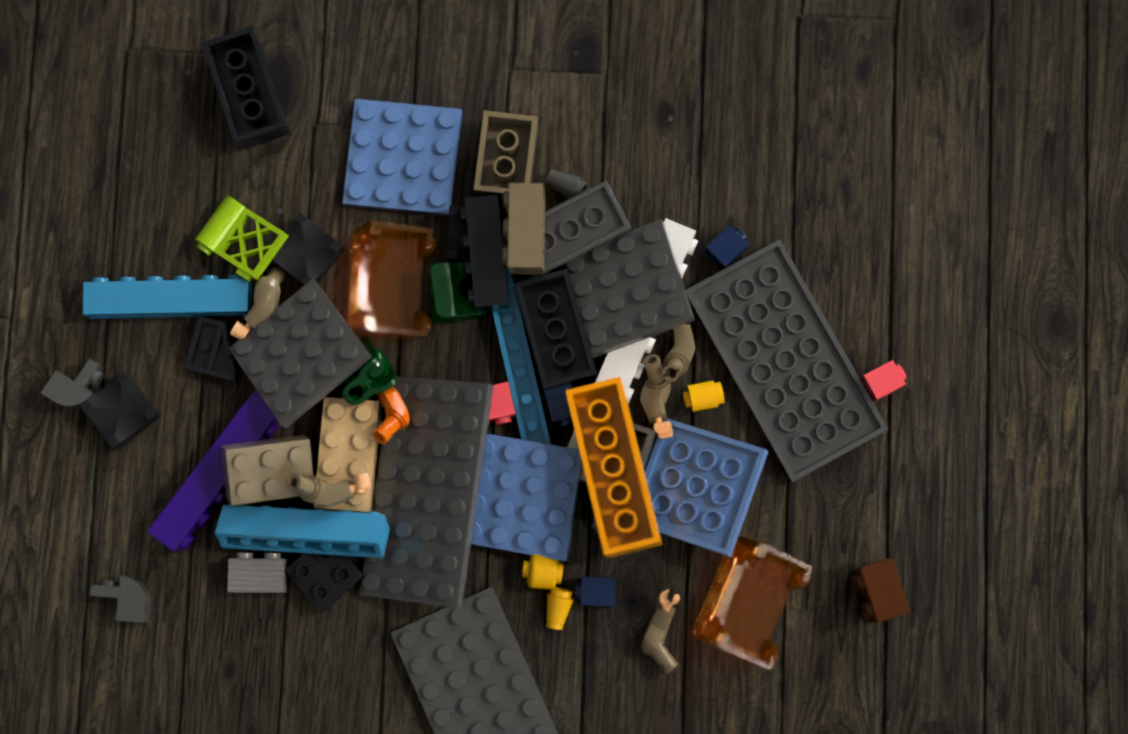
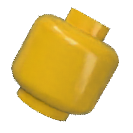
(542, 572)

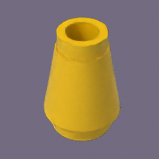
(558, 607)

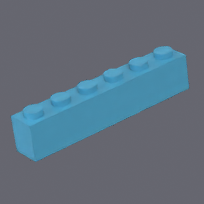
(166, 297)
(303, 531)

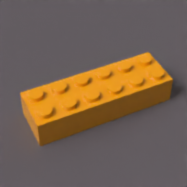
(613, 468)

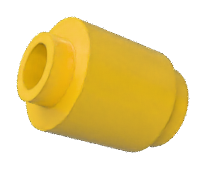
(703, 396)

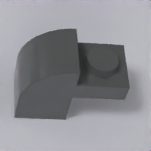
(73, 393)
(132, 596)

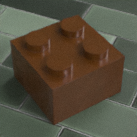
(880, 591)

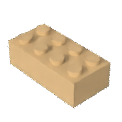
(349, 448)

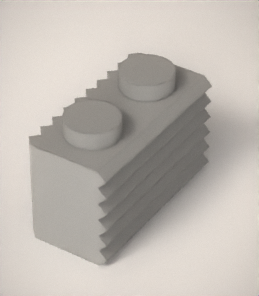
(257, 574)

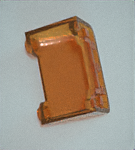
(388, 280)
(749, 601)

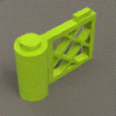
(227, 228)

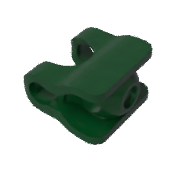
(444, 294)
(373, 377)

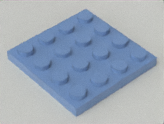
(402, 157)
(703, 486)
(527, 497)

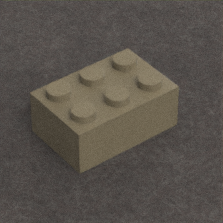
(505, 152)
(524, 229)
(260, 468)

